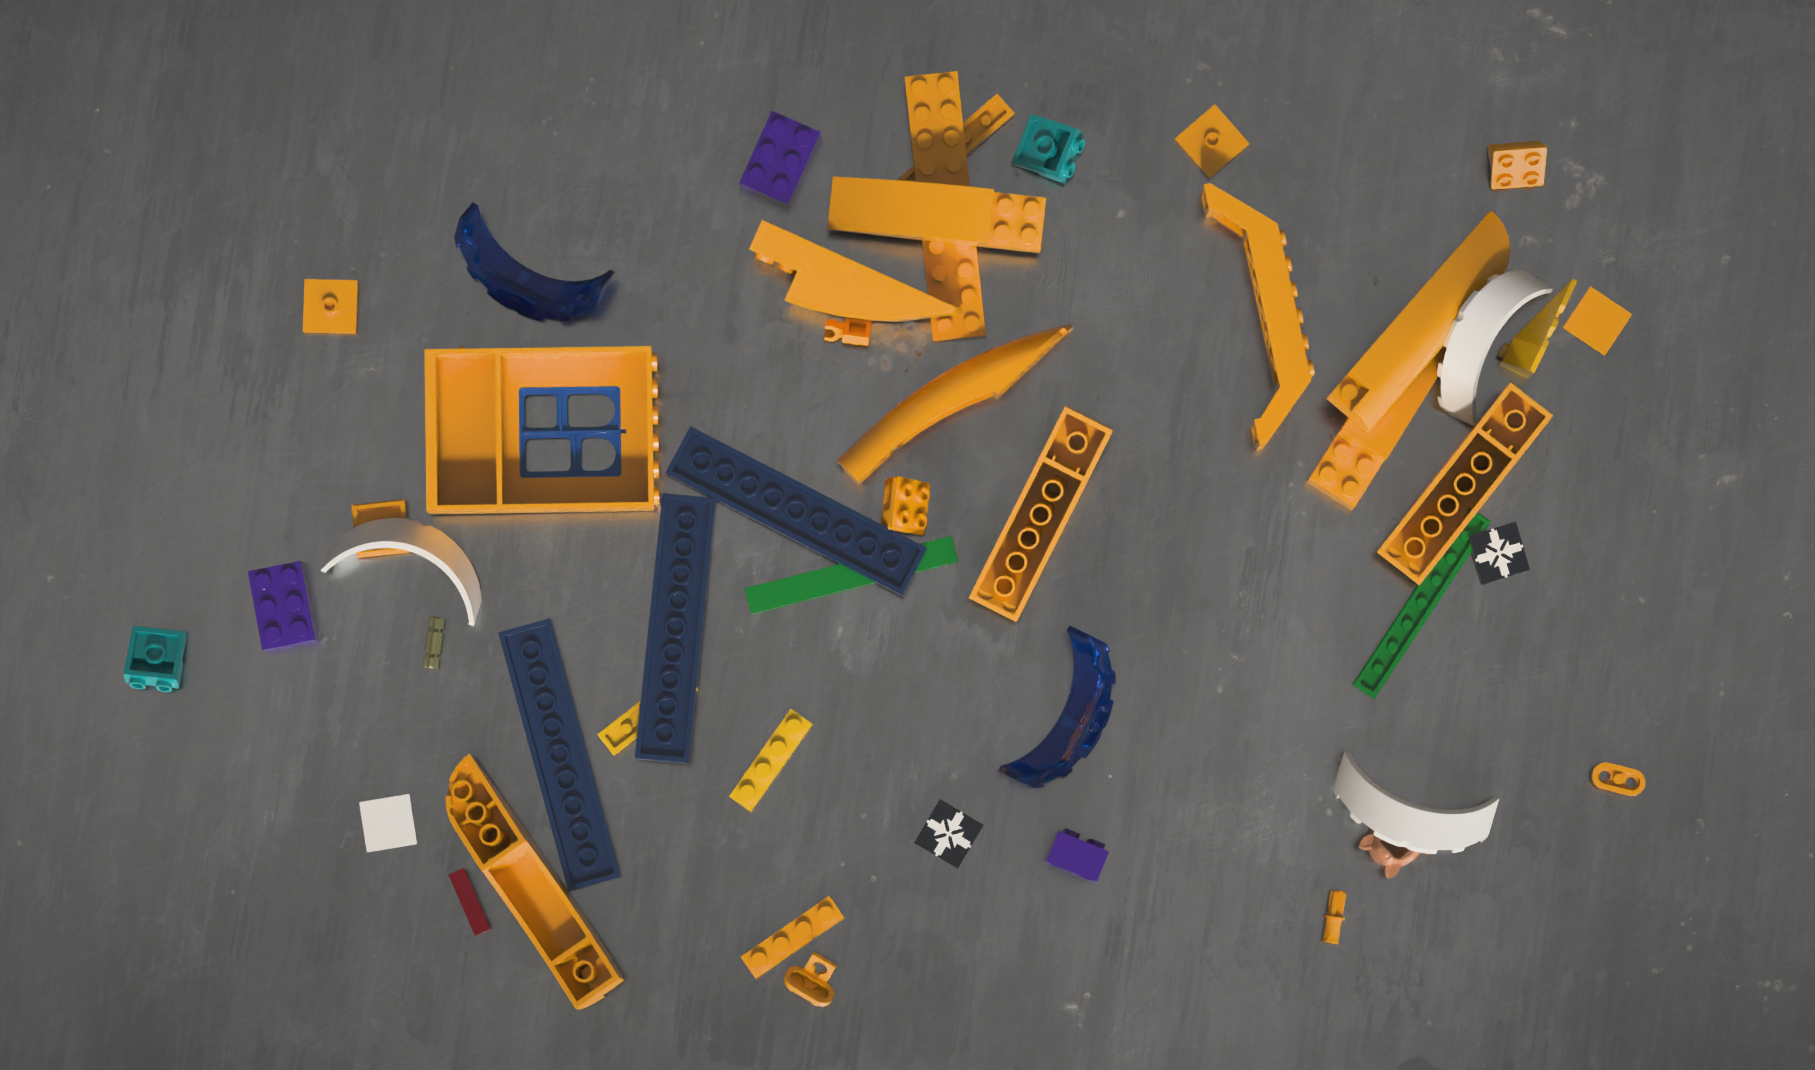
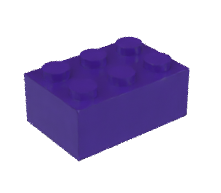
(780, 159)
(283, 606)
(1077, 856)

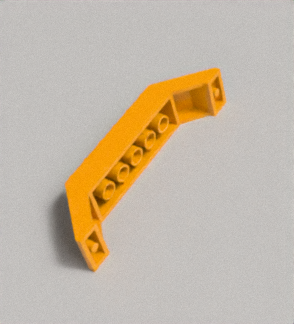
(1275, 304)

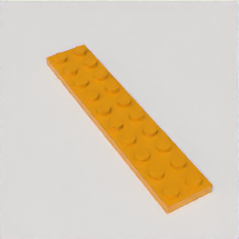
(942, 159)

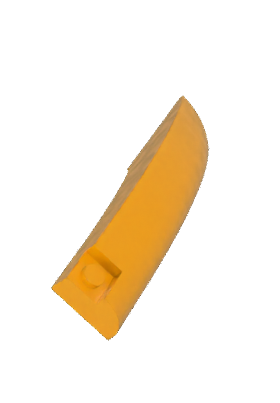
(1421, 326)
(953, 390)
(529, 886)

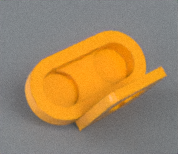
(810, 983)

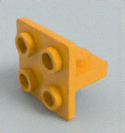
(1517, 164)
(905, 505)

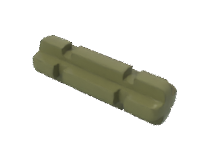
(433, 642)

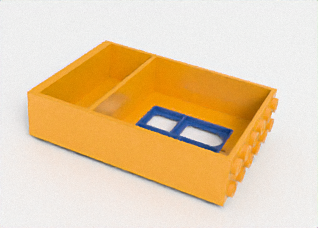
(480, 429)

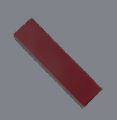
(470, 902)

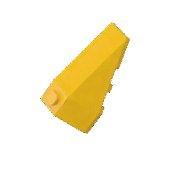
(1528, 346)

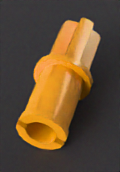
(1334, 916)

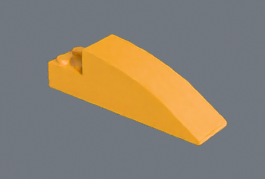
(937, 213)
(841, 285)
(1357, 456)
(1464, 482)
(1041, 513)

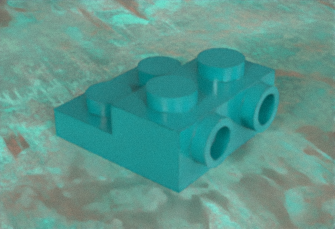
(1049, 148)
(155, 658)

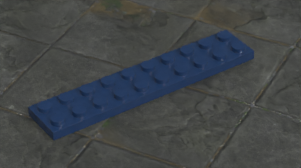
(796, 511)
(675, 628)
(559, 755)

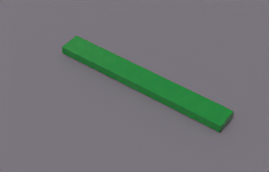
(834, 580)
(1416, 611)

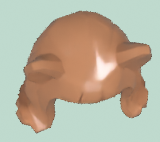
(1387, 854)

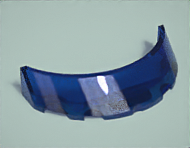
(517, 285)
(1081, 720)

